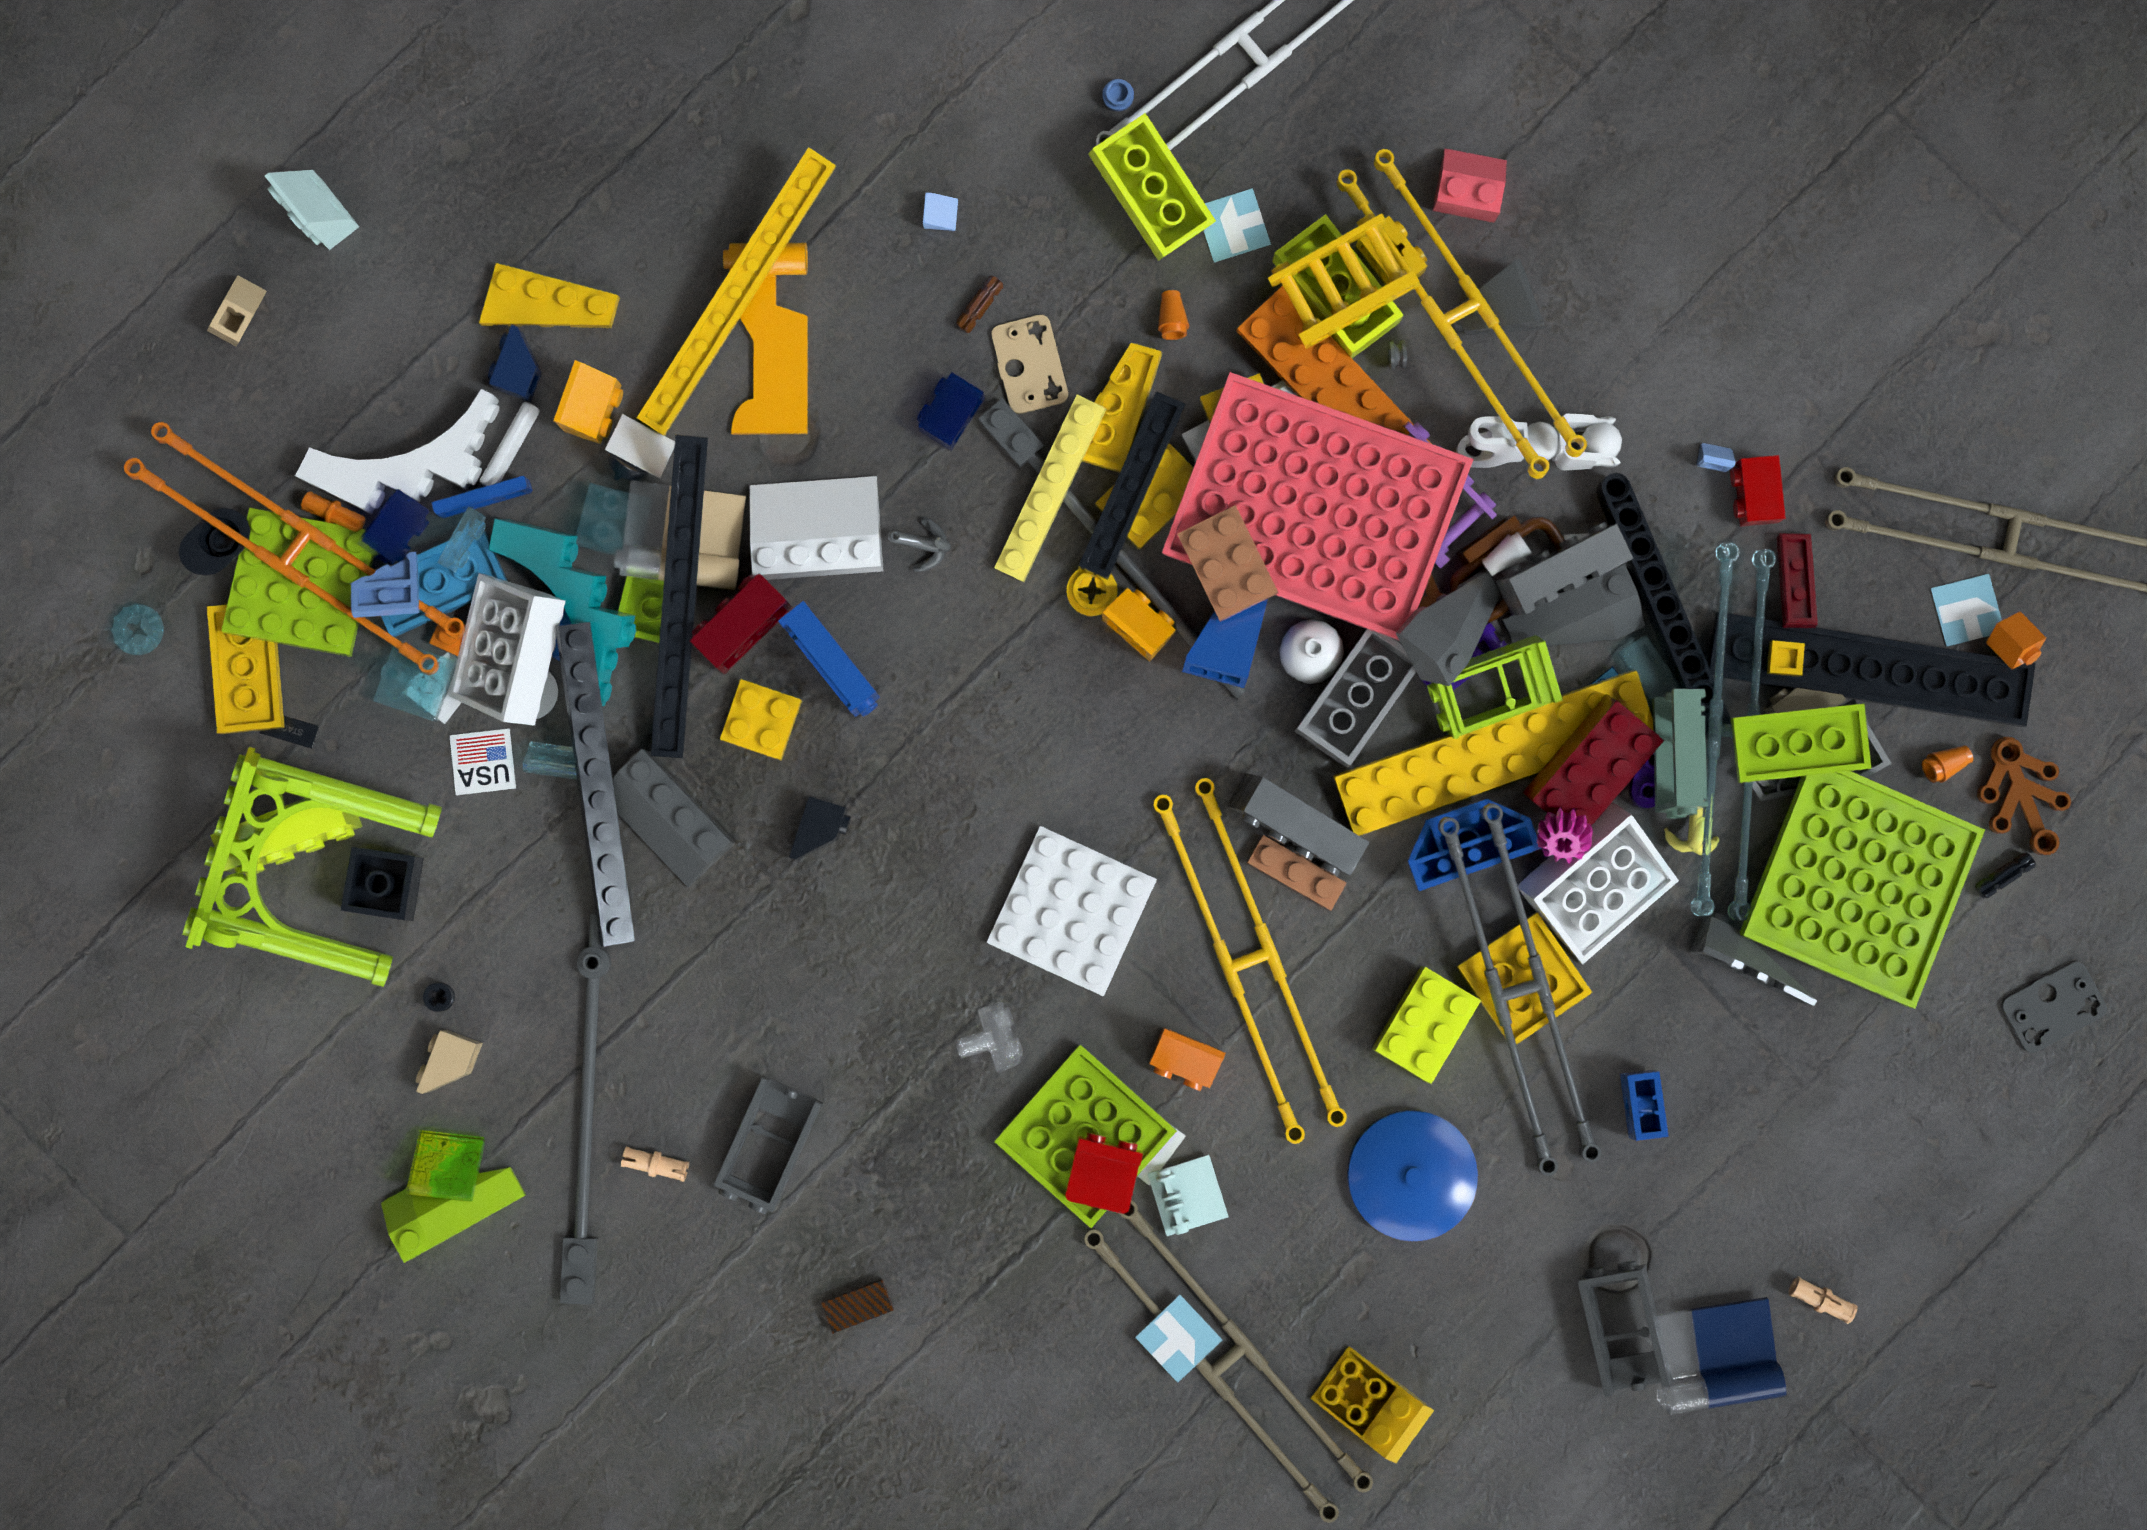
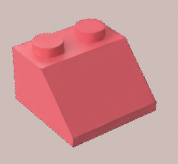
(1470, 185)

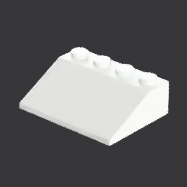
(815, 528)
(506, 650)
(1605, 890)

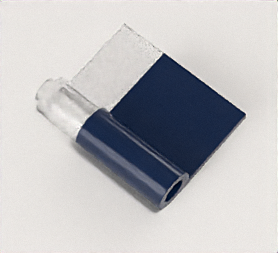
(1720, 1356)

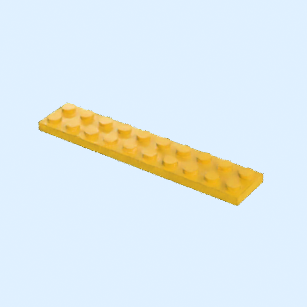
(1476, 761)

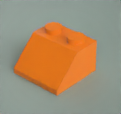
(1186, 1058)

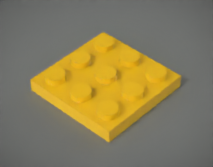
(1510, 958)

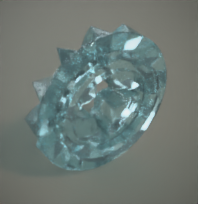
(151, 624)

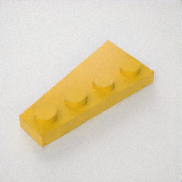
(540, 300)
(1125, 403)

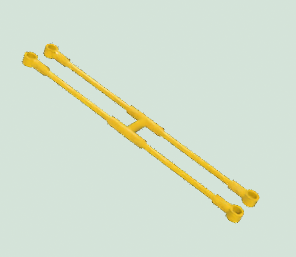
(1476, 302)
(1267, 952)

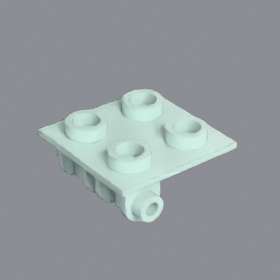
(1188, 1195)

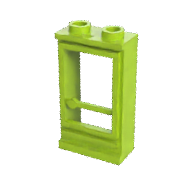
(1537, 676)

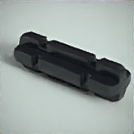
(2005, 875)

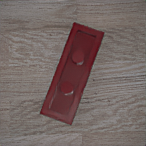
(1797, 580)

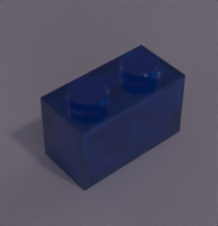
(950, 410)
(394, 527)

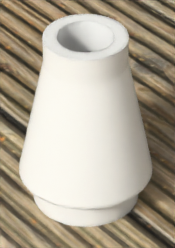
(1507, 554)

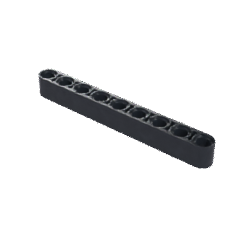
(1663, 589)

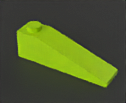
(425, 1222)

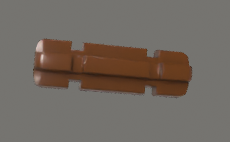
(979, 304)

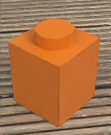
(2016, 640)

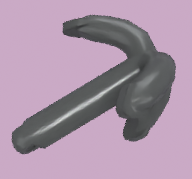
(938, 545)

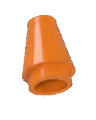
(1172, 318)
(1944, 764)

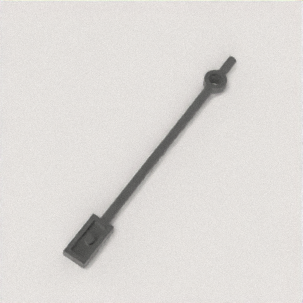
(1024, 447)
(580, 1251)

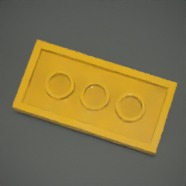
(243, 679)

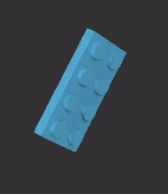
(445, 588)

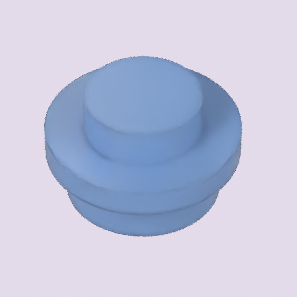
(1118, 95)

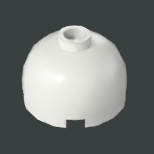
(1311, 651)

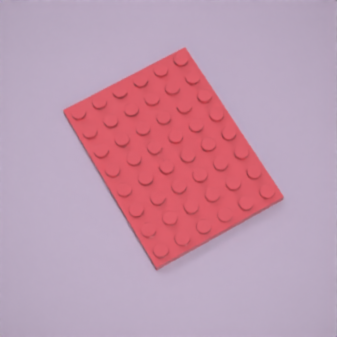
(1331, 502)

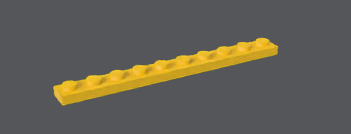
(736, 291)

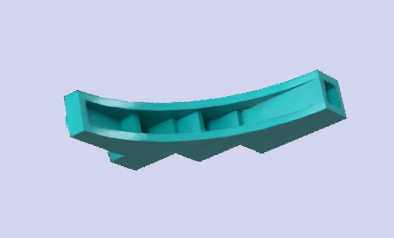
(550, 558)

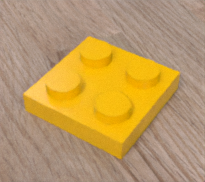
(761, 719)

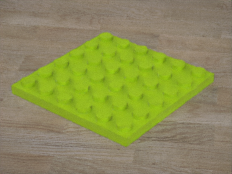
(1862, 883)

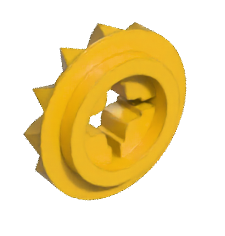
(1079, 600)

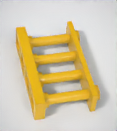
(1371, 297)

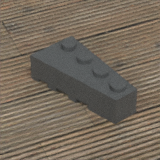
(1563, 569)
(1298, 824)

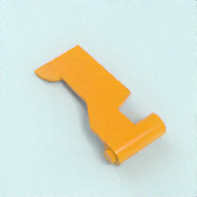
(778, 352)

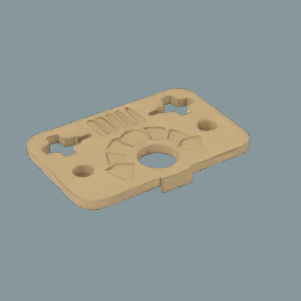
(1038, 364)

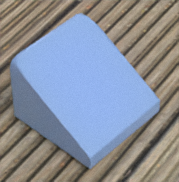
(940, 212)
(1715, 457)

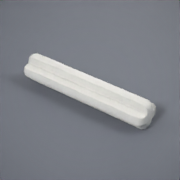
(510, 444)

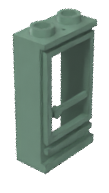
(1682, 756)

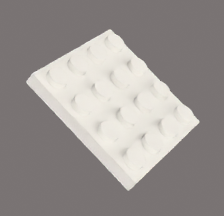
(1071, 911)

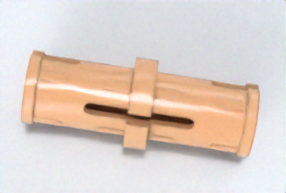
(655, 1164)
(1823, 1300)

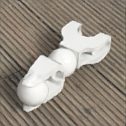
(1500, 447)

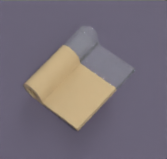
(647, 533)

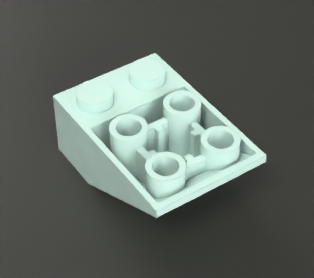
(312, 206)

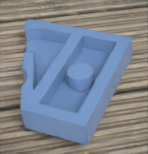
(388, 590)

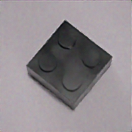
(382, 884)

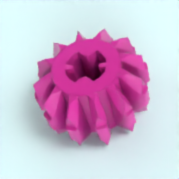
(1564, 835)

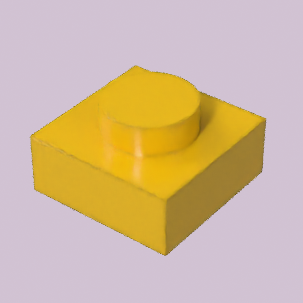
(1785, 658)

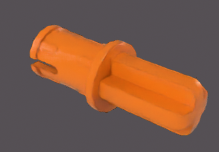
(332, 512)

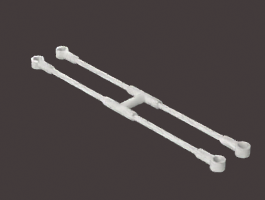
(1239, 35)

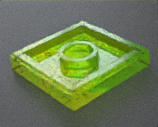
(445, 1165)

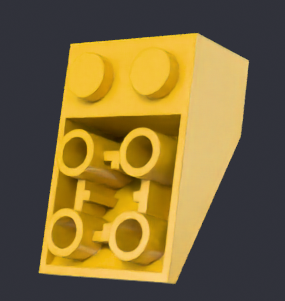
(1372, 1405)

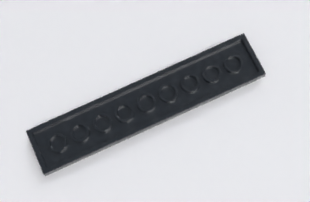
(1884, 671)

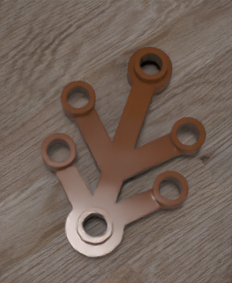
(2021, 791)

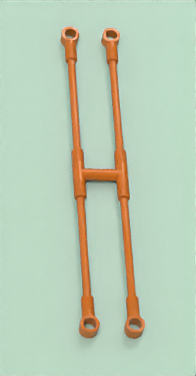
(284, 563)

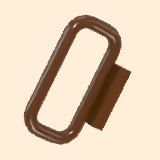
(1483, 545)

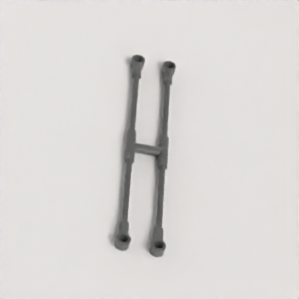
(1538, 984)

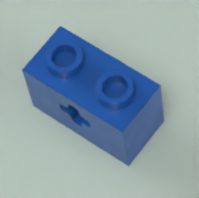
(1644, 1105)

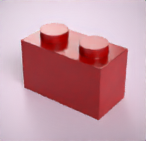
(1758, 491)

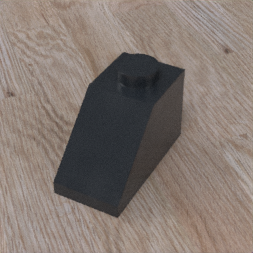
(819, 827)

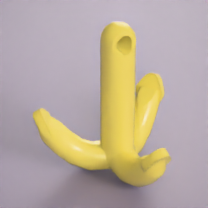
(1695, 836)

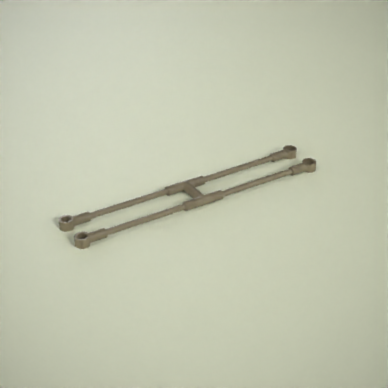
(2005, 556)
(1241, 1347)

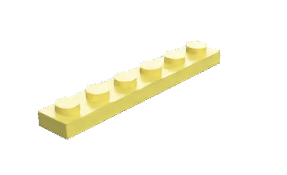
(1050, 488)

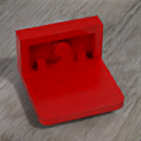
(1104, 1173)

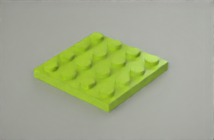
(279, 611)
(1076, 1101)

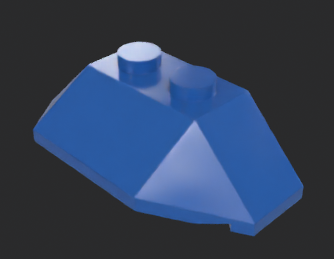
(1431, 858)

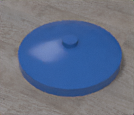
(1412, 1175)

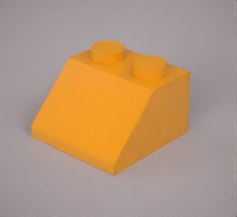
(588, 403)
(1139, 623)

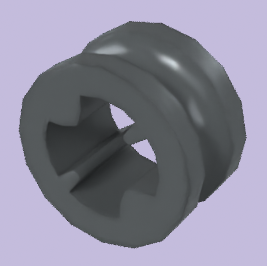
(1397, 354)

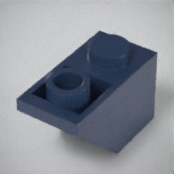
(516, 368)

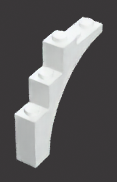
(447, 456)

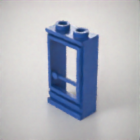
(830, 660)

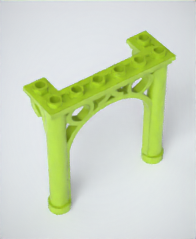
(274, 779)

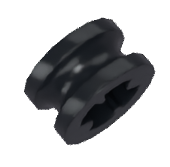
(437, 987)

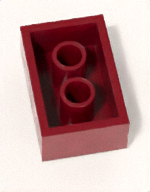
(740, 622)

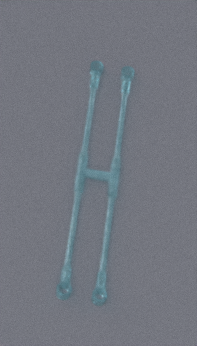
(1718, 729)

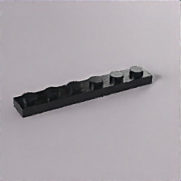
(1131, 485)

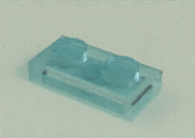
(468, 529)
(550, 760)

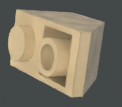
(236, 310)
(450, 1060)

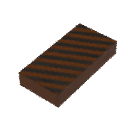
(857, 1306)

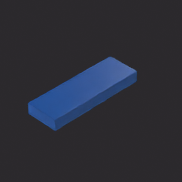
(482, 497)

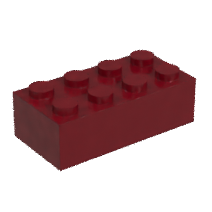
(1594, 762)

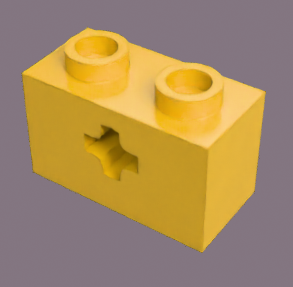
(1412, 255)

